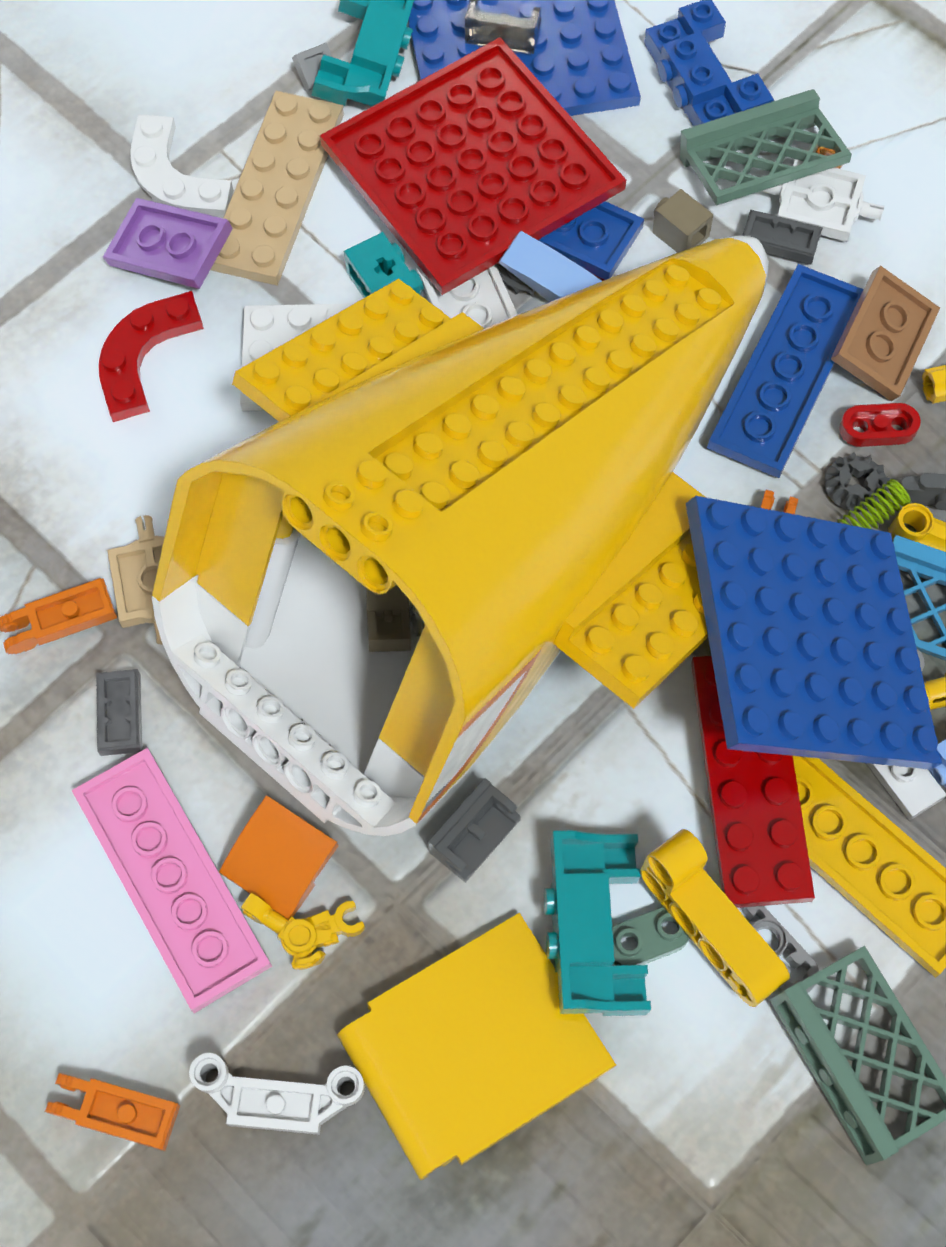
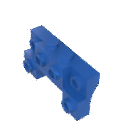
(694, 70)

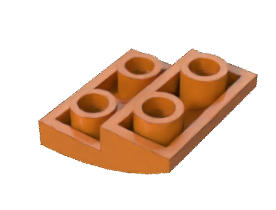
(278, 857)

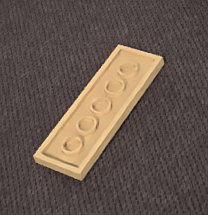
(276, 187)

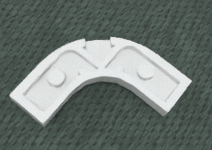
(164, 183)

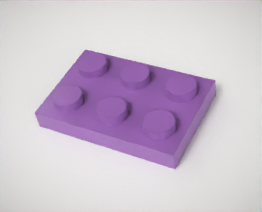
(168, 242)

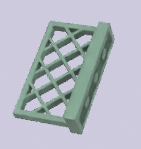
(755, 130)
(831, 1065)

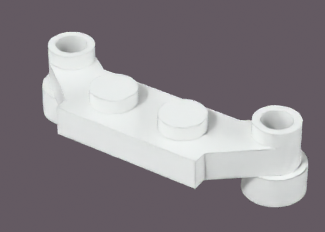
(275, 1103)

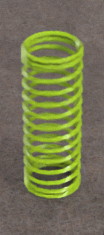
(895, 497)

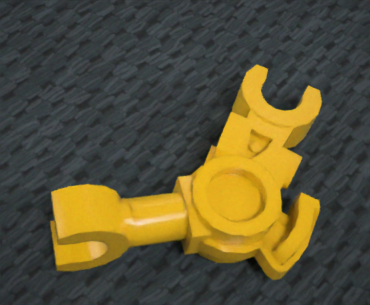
(302, 935)

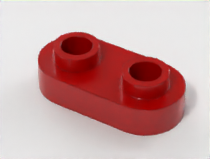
(877, 424)

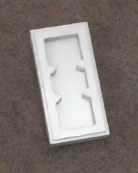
(910, 788)

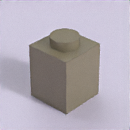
(681, 221)

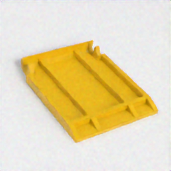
(473, 1048)

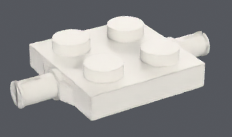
(826, 200)

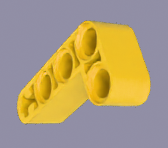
(710, 918)

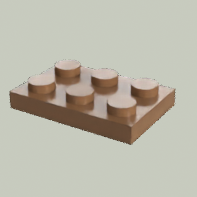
(885, 333)

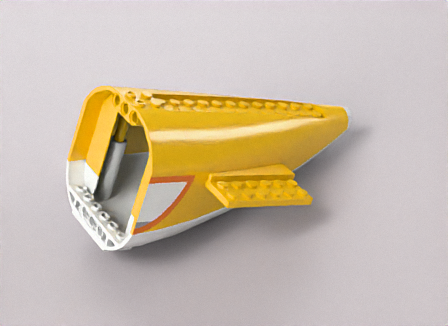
(488, 476)

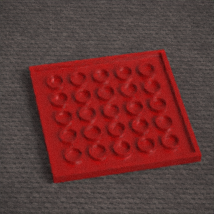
(471, 163)

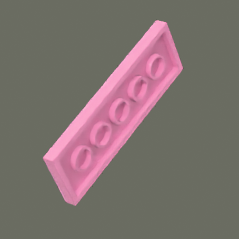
(171, 880)

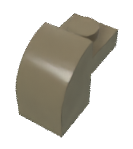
(388, 621)

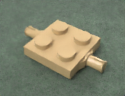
(134, 576)

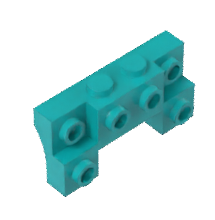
(374, 54)
(583, 924)

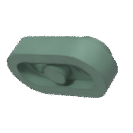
(650, 938)

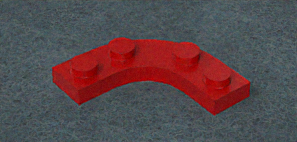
(132, 340)

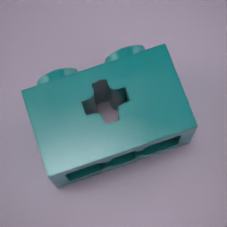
(377, 264)

